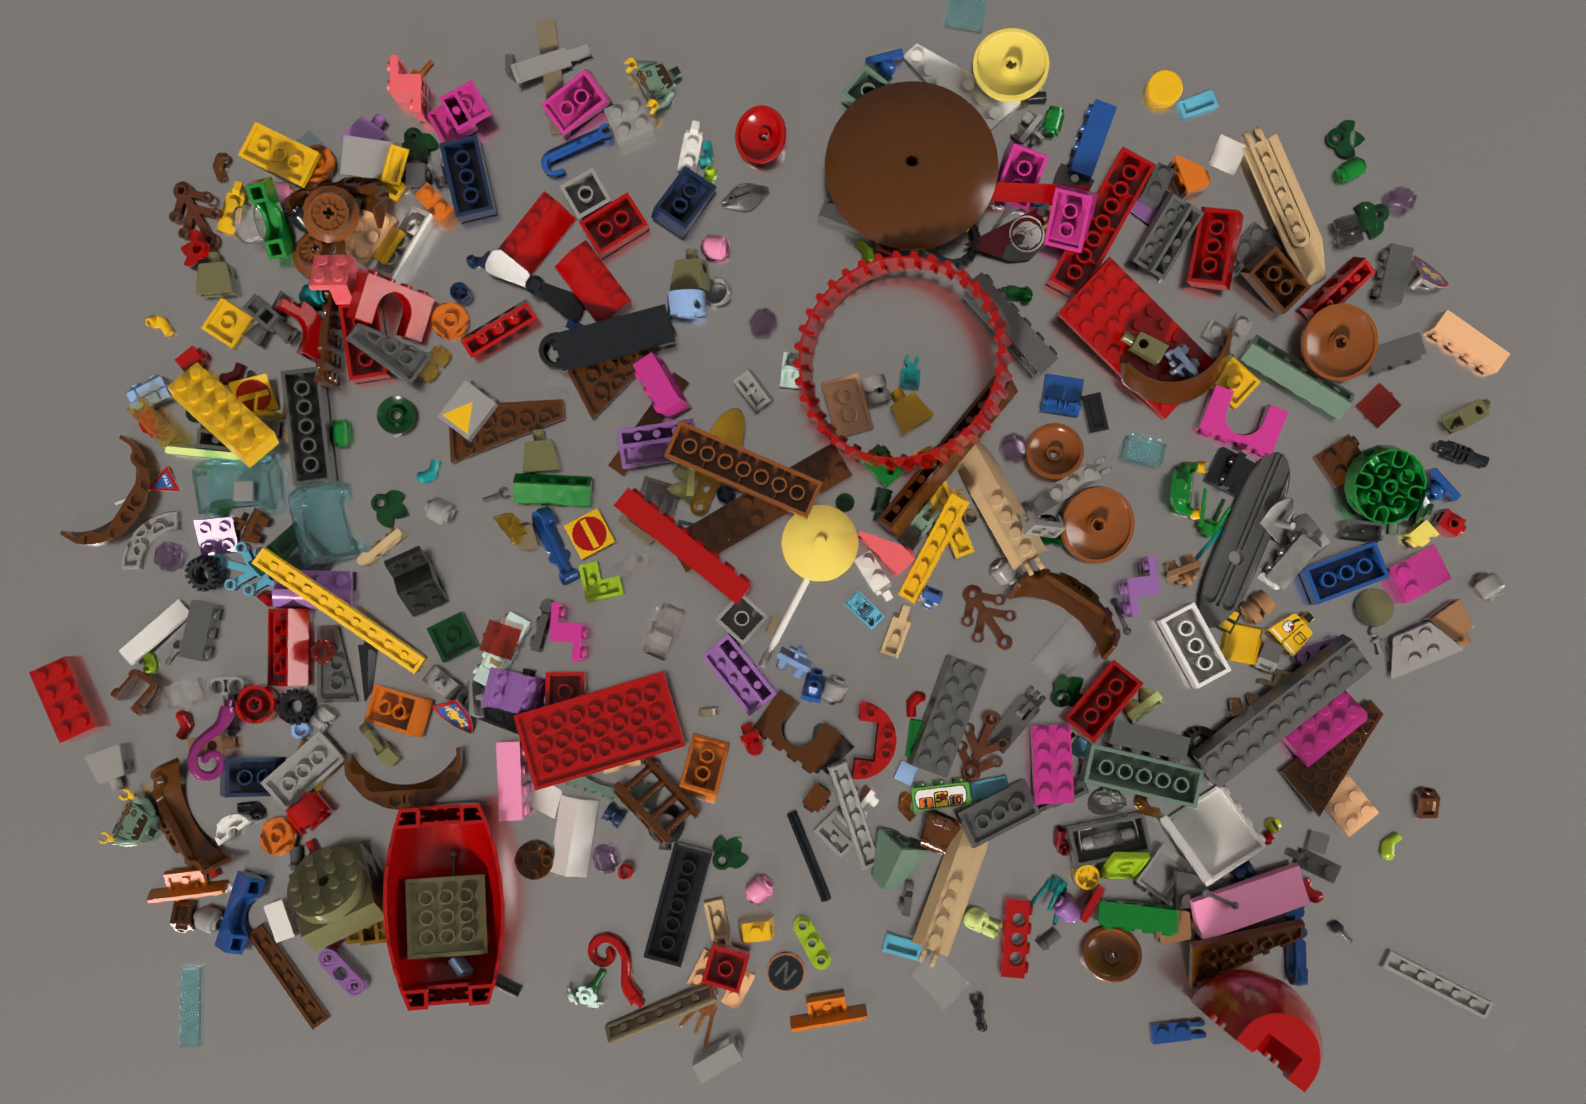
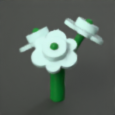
(587, 993)

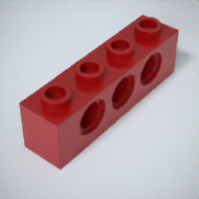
(1340, 285)
(498, 328)
(1017, 968)

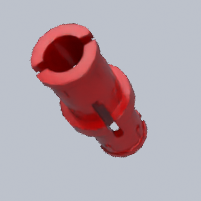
(623, 875)

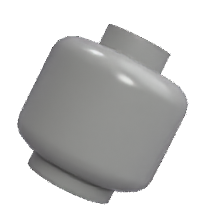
(439, 510)
(1003, 572)
(1489, 586)
(834, 689)
(208, 919)

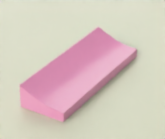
(1257, 900)

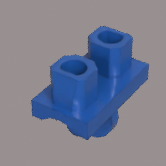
(813, 686)

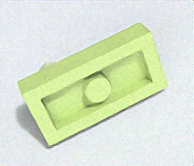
(683, 489)
(1150, 700)

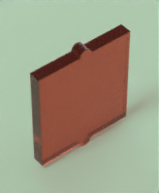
(1378, 405)
(500, 640)

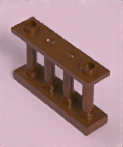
(650, 819)

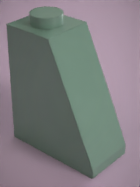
(895, 858)

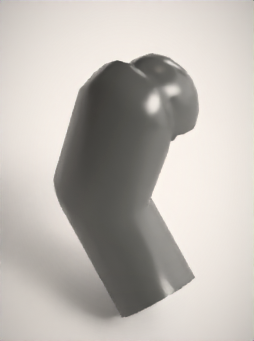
(509, 60)

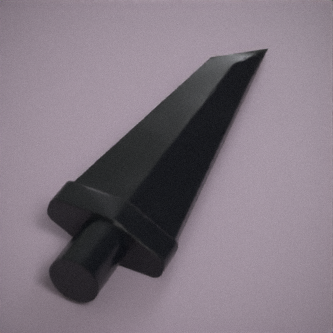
(367, 662)

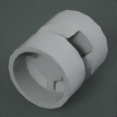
(875, 383)

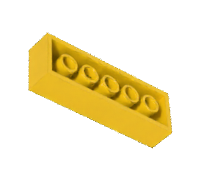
(223, 414)

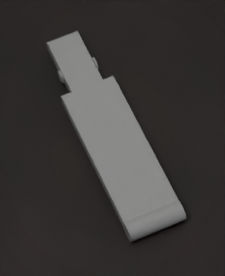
(548, 63)

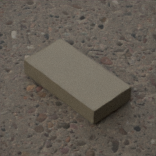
(635, 529)
(772, 625)

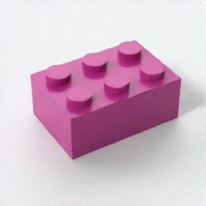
(661, 386)

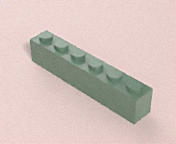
(1297, 377)

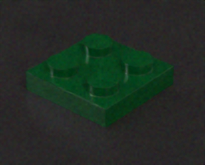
(452, 637)

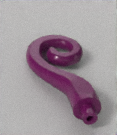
(223, 720)

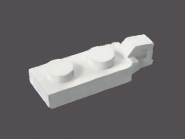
(691, 148)
(874, 575)

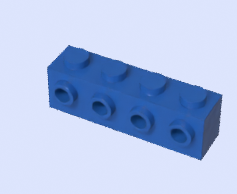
(1092, 139)

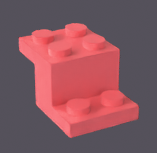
(408, 88)
(336, 274)

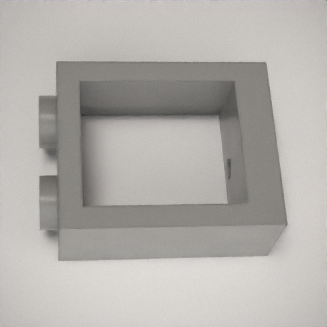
(1168, 895)
(718, 1058)

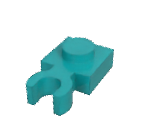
(910, 376)

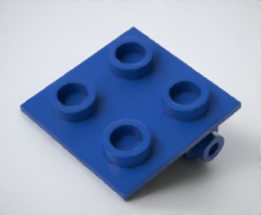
(1062, 395)

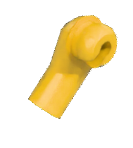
(159, 322)

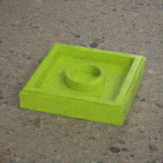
(1124, 865)

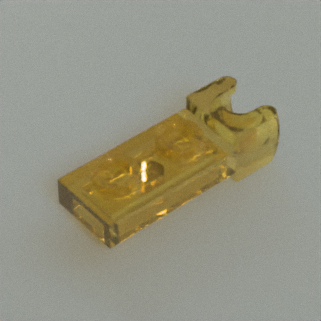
(154, 422)

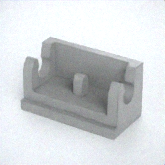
(753, 390)
(1042, 526)

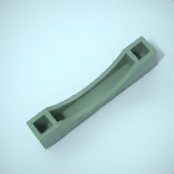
(591, 785)

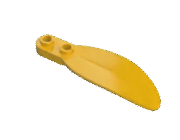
(729, 427)

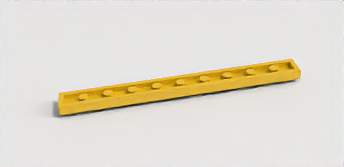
(338, 609)

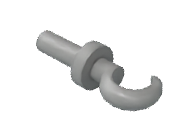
(1377, 640)

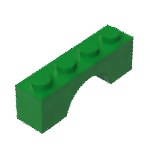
(278, 237)

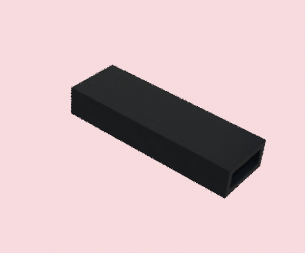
(613, 338)

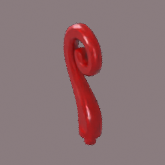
(628, 987)

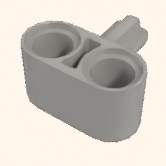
(442, 682)
(228, 687)

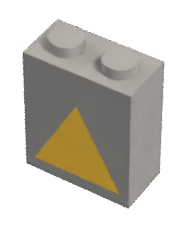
(468, 409)

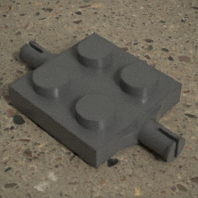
(1252, 242)

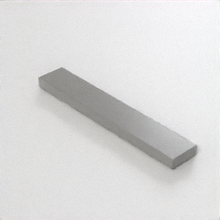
(853, 813)
(1437, 984)

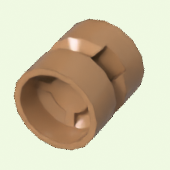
(1257, 607)

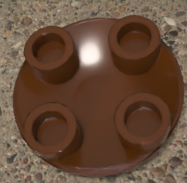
(534, 860)

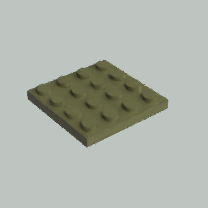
(446, 916)

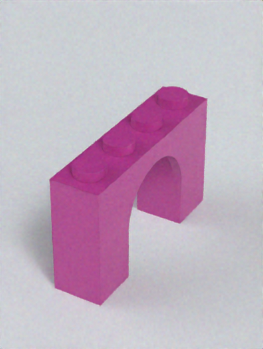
(1261, 438)

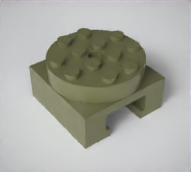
(334, 894)

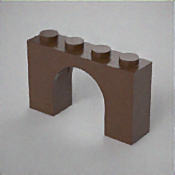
(812, 755)

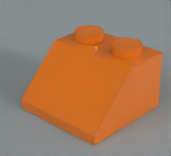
(1189, 177)

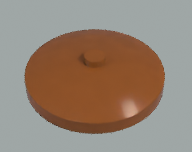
(1339, 342)
(1097, 524)

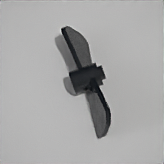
(504, 267)

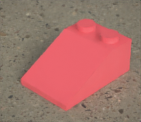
(891, 554)

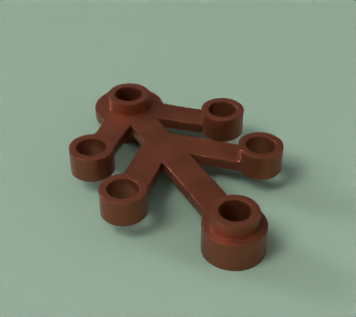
(194, 212)
(986, 614)
(980, 749)

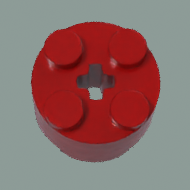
(248, 698)
(308, 812)

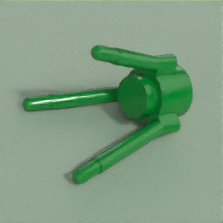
(1211, 527)

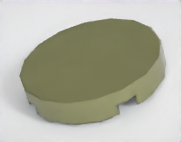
(1374, 607)

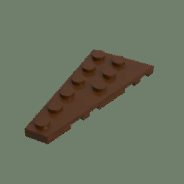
(328, 345)
(604, 381)
(505, 424)
(1324, 776)
(1239, 948)

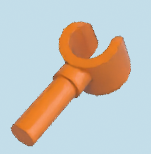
(423, 70)

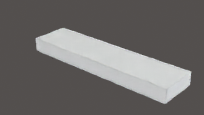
(155, 632)

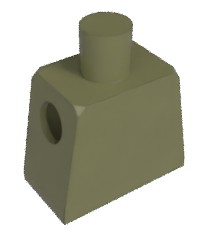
(690, 273)
(215, 278)
(1152, 348)
(1466, 415)
(540, 455)

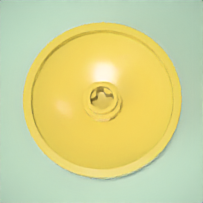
(1011, 65)
(821, 545)

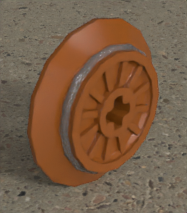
(338, 226)
(308, 247)

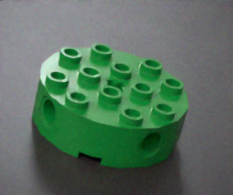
(1385, 484)

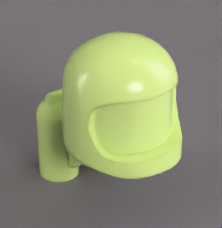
(981, 922)

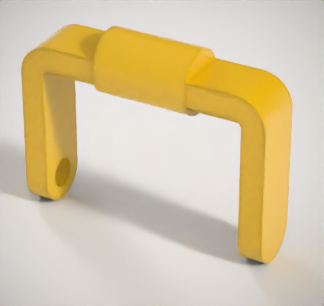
(267, 413)

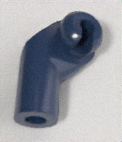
(477, 262)

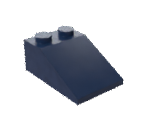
(683, 202)
(244, 775)

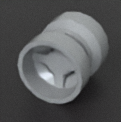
(322, 717)

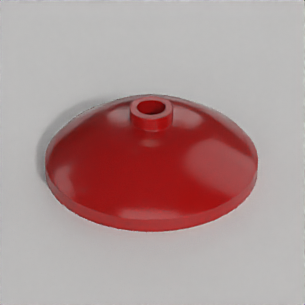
(752, 133)

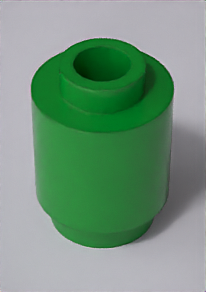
(1053, 120)
(1351, 169)
(341, 433)

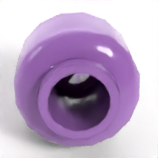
(1068, 908)

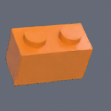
(435, 204)

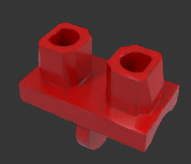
(751, 739)

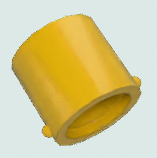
(1086, 876)

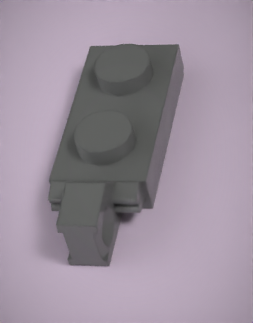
(1315, 864)

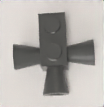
(268, 319)

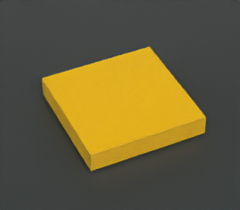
(227, 323)
(1238, 379)

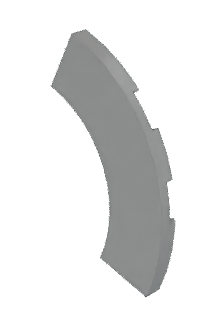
(145, 536)

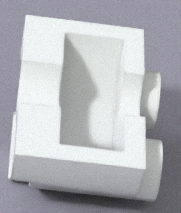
(227, 825)

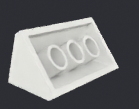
(417, 227)
(574, 836)

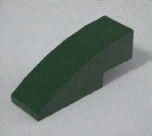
(280, 546)

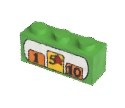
(940, 794)

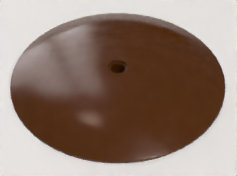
(906, 203)

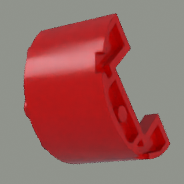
(884, 742)

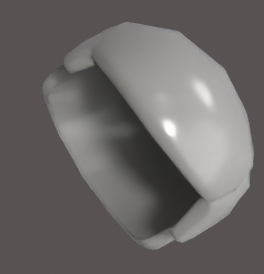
(720, 292)

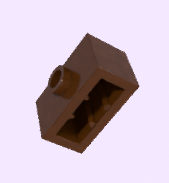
(816, 797)

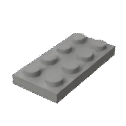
(303, 770)

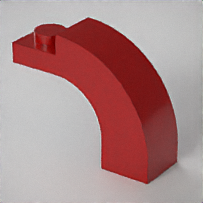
(310, 324)

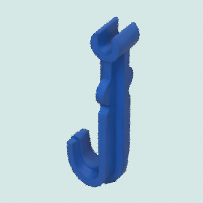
(572, 146)
(553, 544)
(1296, 954)

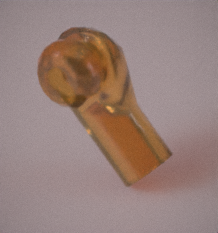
(904, 806)
(1143, 806)

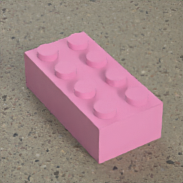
(512, 781)

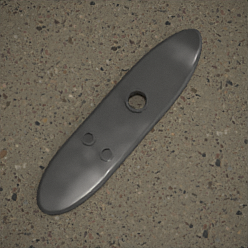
(1224, 581)

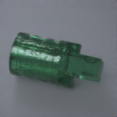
(881, 501)

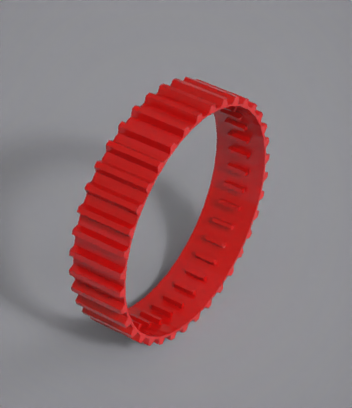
(839, 290)

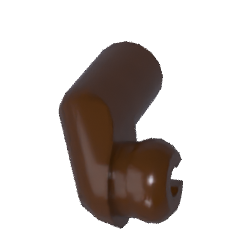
(218, 163)

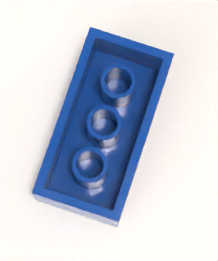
(1344, 573)

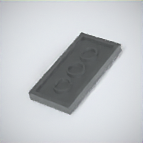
(998, 813)

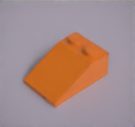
(398, 711)
(703, 768)

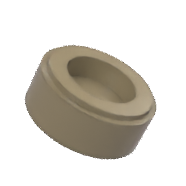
(708, 711)

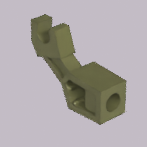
(381, 749)

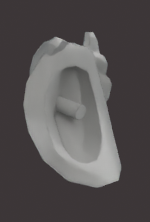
(1106, 801)

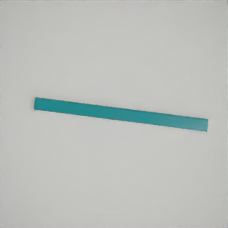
(1210, 542)

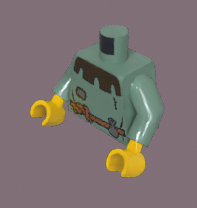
(654, 81)
(135, 823)

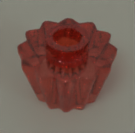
(329, 651)

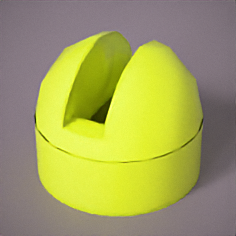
(1269, 826)

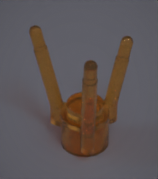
(705, 1012)

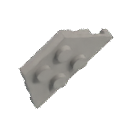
(1419, 648)

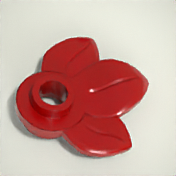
(195, 249)

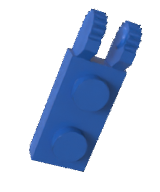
(1176, 1031)

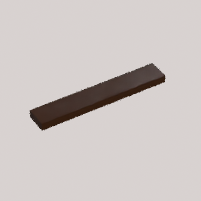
(650, 417)
(288, 976)

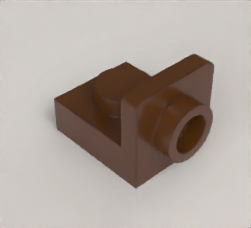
(1428, 803)
(182, 916)

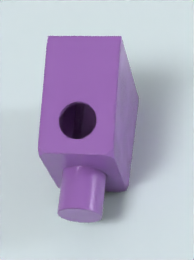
(366, 129)

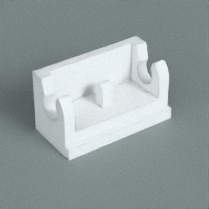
(282, 919)

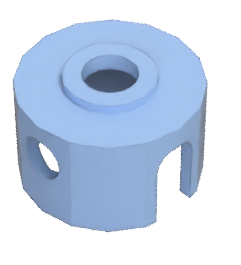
(684, 303)

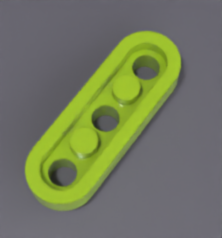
(808, 934)

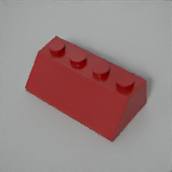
(538, 233)
(593, 283)
(288, 647)
(1103, 701)

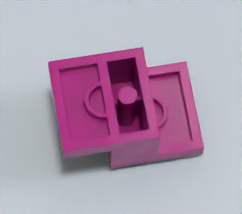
(459, 113)
(568, 632)

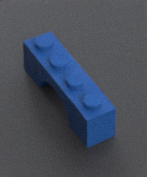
(232, 932)

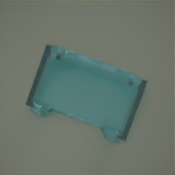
(216, 479)
(321, 523)

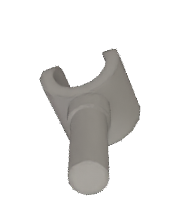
(174, 651)

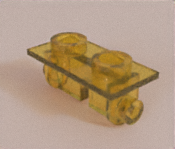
(439, 357)
(511, 527)

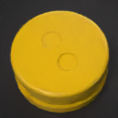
(1164, 88)

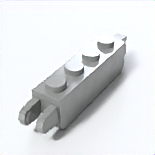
(1065, 488)

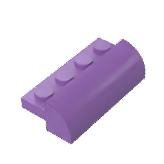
(646, 443)
(337, 582)
(739, 674)

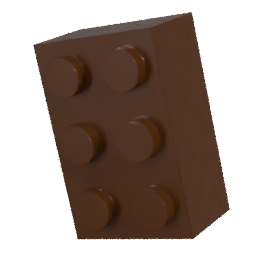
(1275, 279)

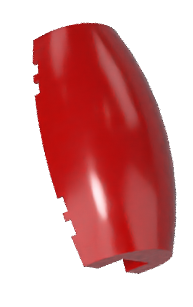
(422, 849)
(1265, 1018)

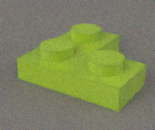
(598, 588)

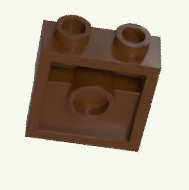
(1337, 458)

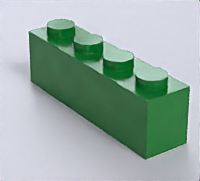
(552, 489)
(1139, 916)

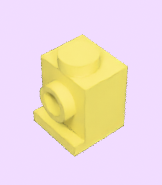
(1420, 534)

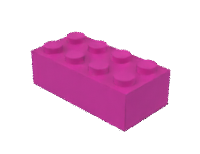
(1326, 728)
(1052, 764)

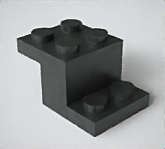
(415, 581)

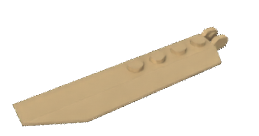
(1286, 204)
(999, 507)
(948, 897)

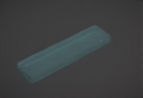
(190, 1007)

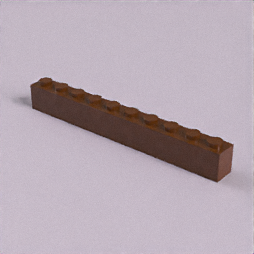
(927, 481)

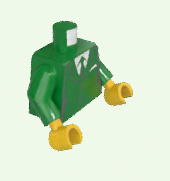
(1183, 486)

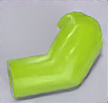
(149, 663)
(1387, 846)

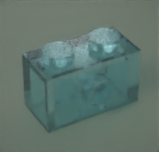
(1142, 450)

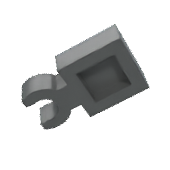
(906, 902)

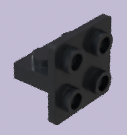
(1229, 470)

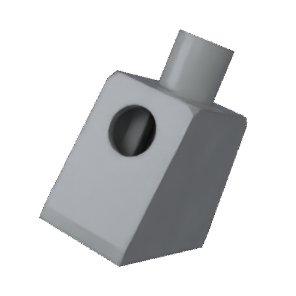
(110, 765)

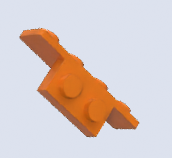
(186, 884)
(827, 1011)

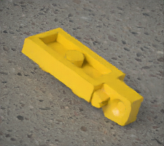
(232, 200)

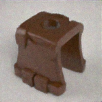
(139, 706)
(938, 831)

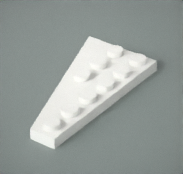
(941, 72)

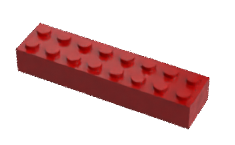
(1113, 204)
(683, 546)

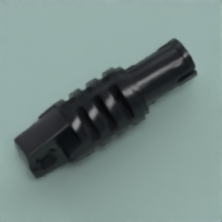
(1460, 453)

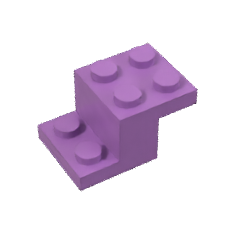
(1139, 586)
(513, 691)

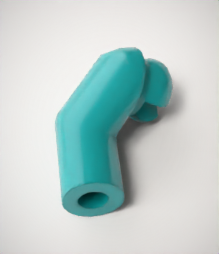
(708, 154)
(430, 474)

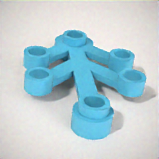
(248, 571)

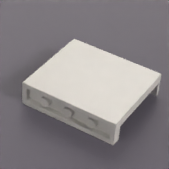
(1214, 835)

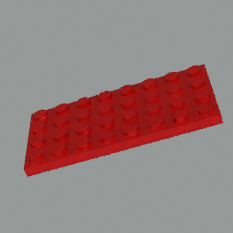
(1116, 303)
(599, 730)

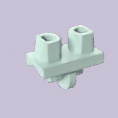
(789, 372)

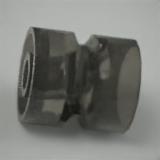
(1348, 230)

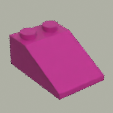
(576, 102)
(1021, 165)
(1070, 218)
(1417, 574)

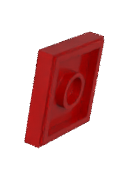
(1092, 904)

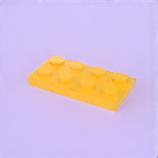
(279, 154)

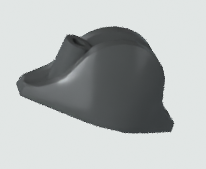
(745, 197)

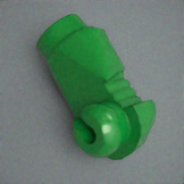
(1017, 293)

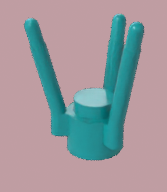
(1058, 887)

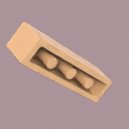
(1468, 342)

